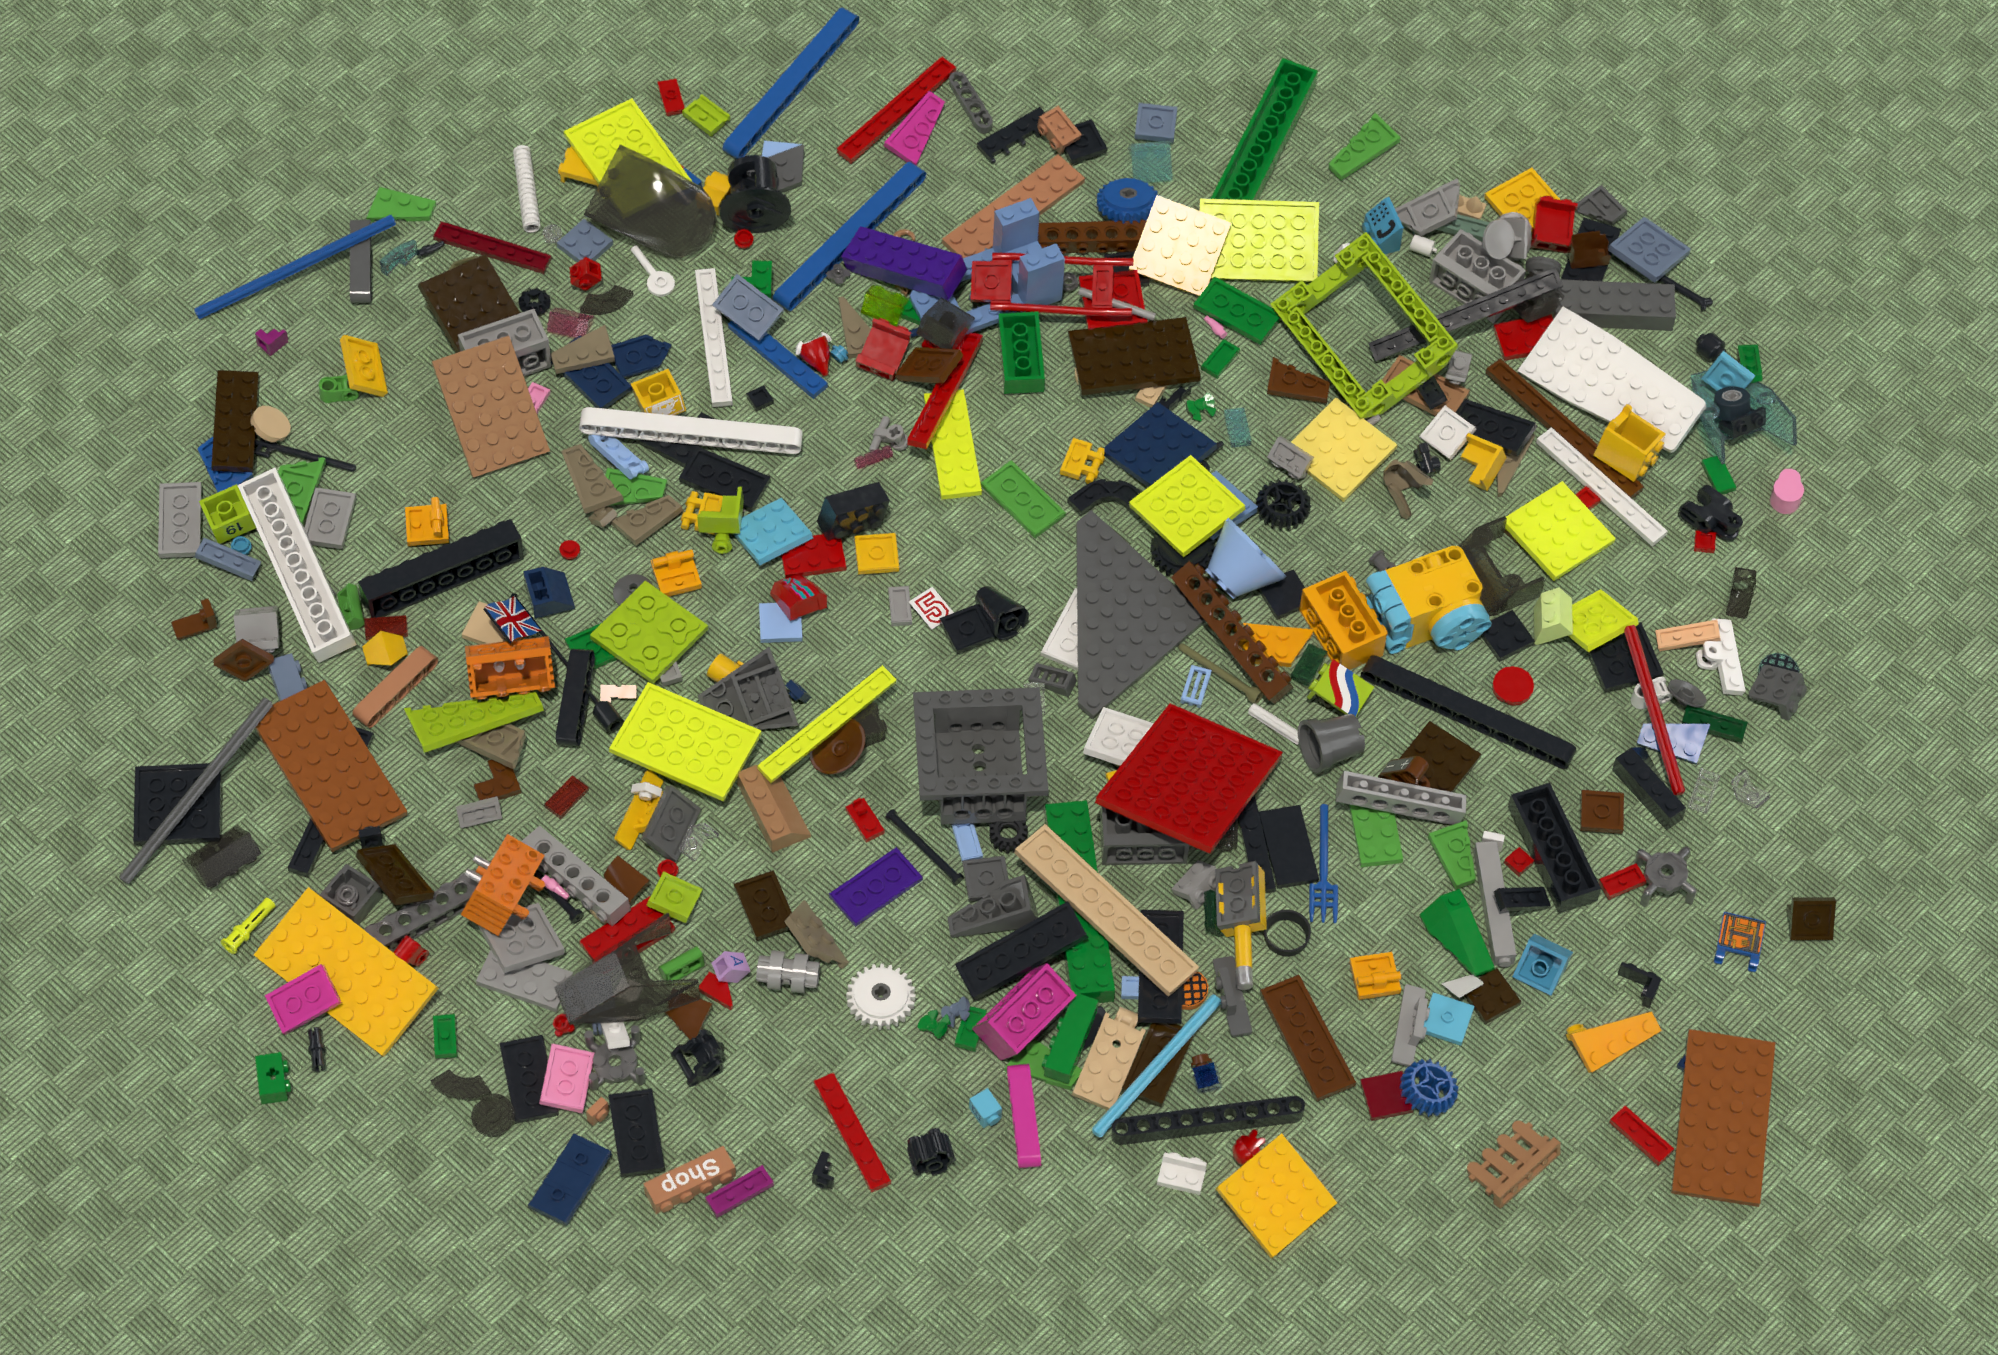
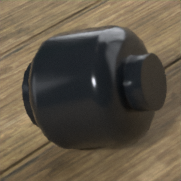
(1710, 346)

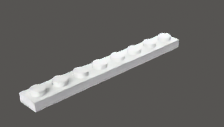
(713, 338)
(1602, 486)

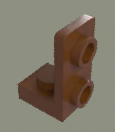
(195, 623)

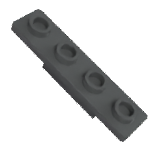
(1231, 997)

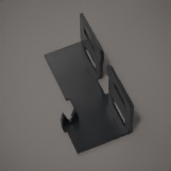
(1175, 398)

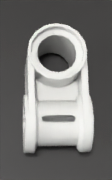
(1661, 689)

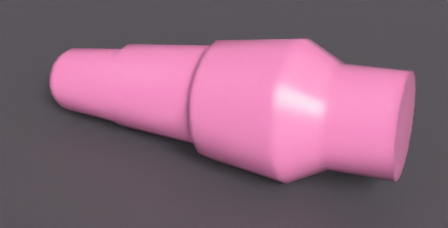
(1216, 327)
(554, 886)

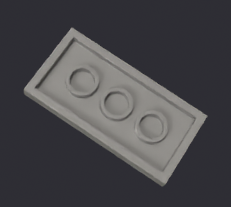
(179, 519)
(530, 983)

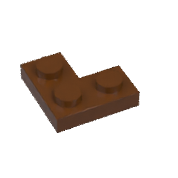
(502, 785)

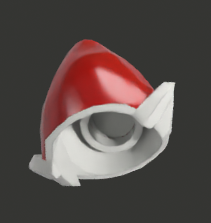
(816, 353)

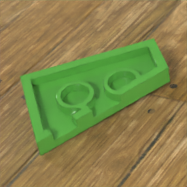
(637, 490)

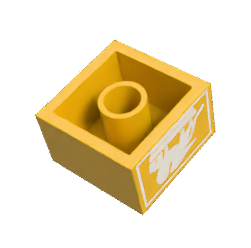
(658, 394)

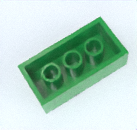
(1021, 352)

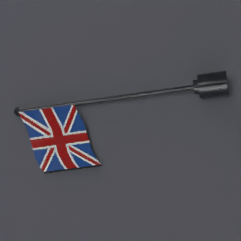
(517, 623)

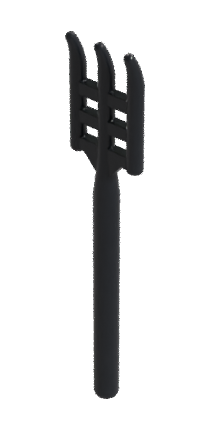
(273, 446)

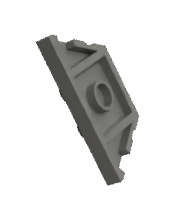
(789, 168)

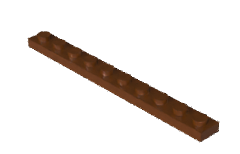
(1551, 417)

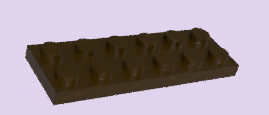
(232, 421)

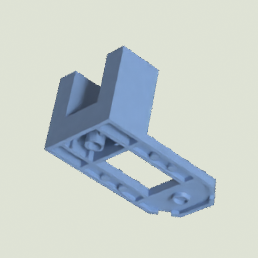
(1035, 277)

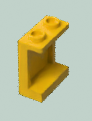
(575, 168)

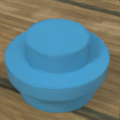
(839, 353)
(241, 545)

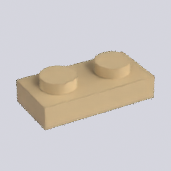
(1150, 395)

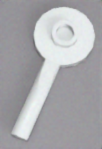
(659, 282)

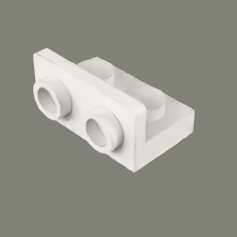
(1182, 1173)

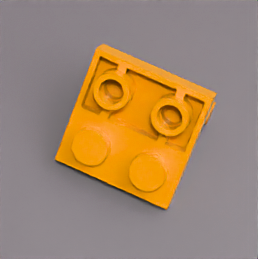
(427, 524)
(676, 573)
(1375, 975)

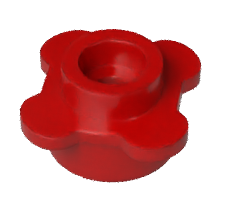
(561, 1025)

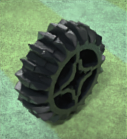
(1285, 497)

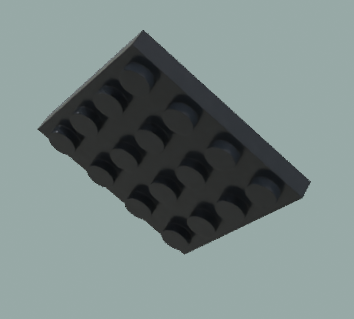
(160, 790)

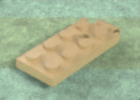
(1106, 1065)

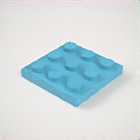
(772, 531)

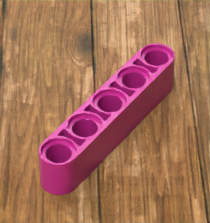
(1023, 1116)

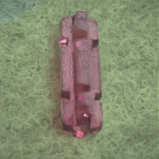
(873, 456)

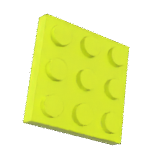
(1599, 620)

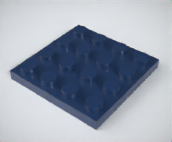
(1157, 445)

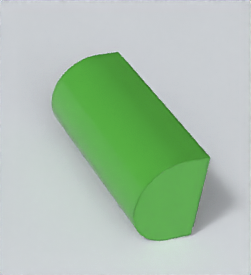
(350, 606)
(682, 965)

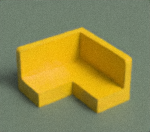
(1487, 458)

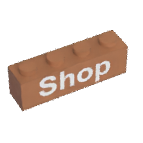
(689, 1180)

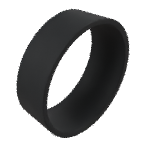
(1290, 915)

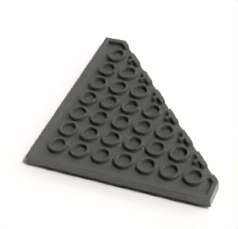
(1124, 615)

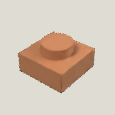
(597, 1111)

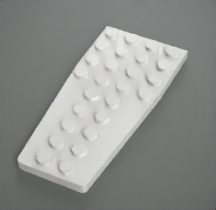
(1605, 374)

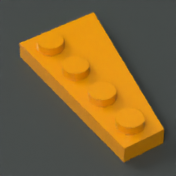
(1606, 1042)

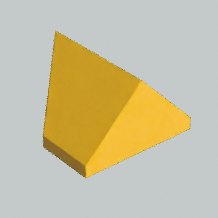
(384, 649)

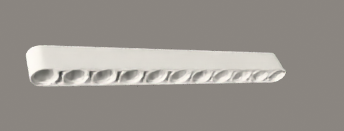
(690, 430)

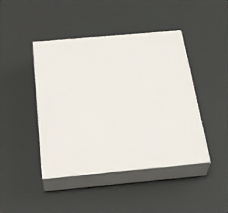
(1447, 432)

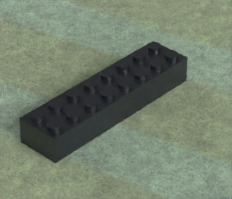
(441, 569)

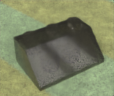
(222, 858)

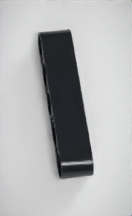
(575, 697)

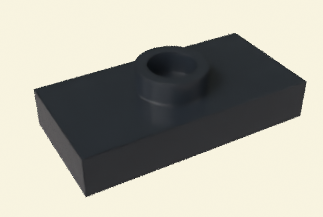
(1432, 393)

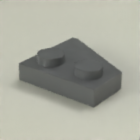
(1601, 206)

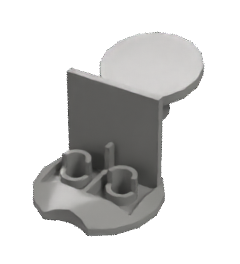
(1508, 237)

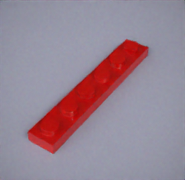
(852, 1132)

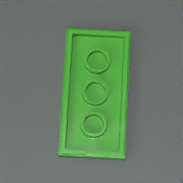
(1023, 499)

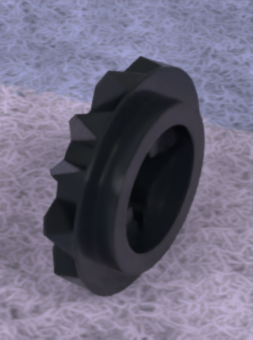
(540, 307)

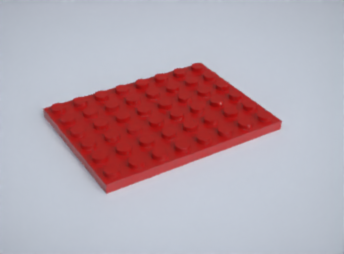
(1189, 778)

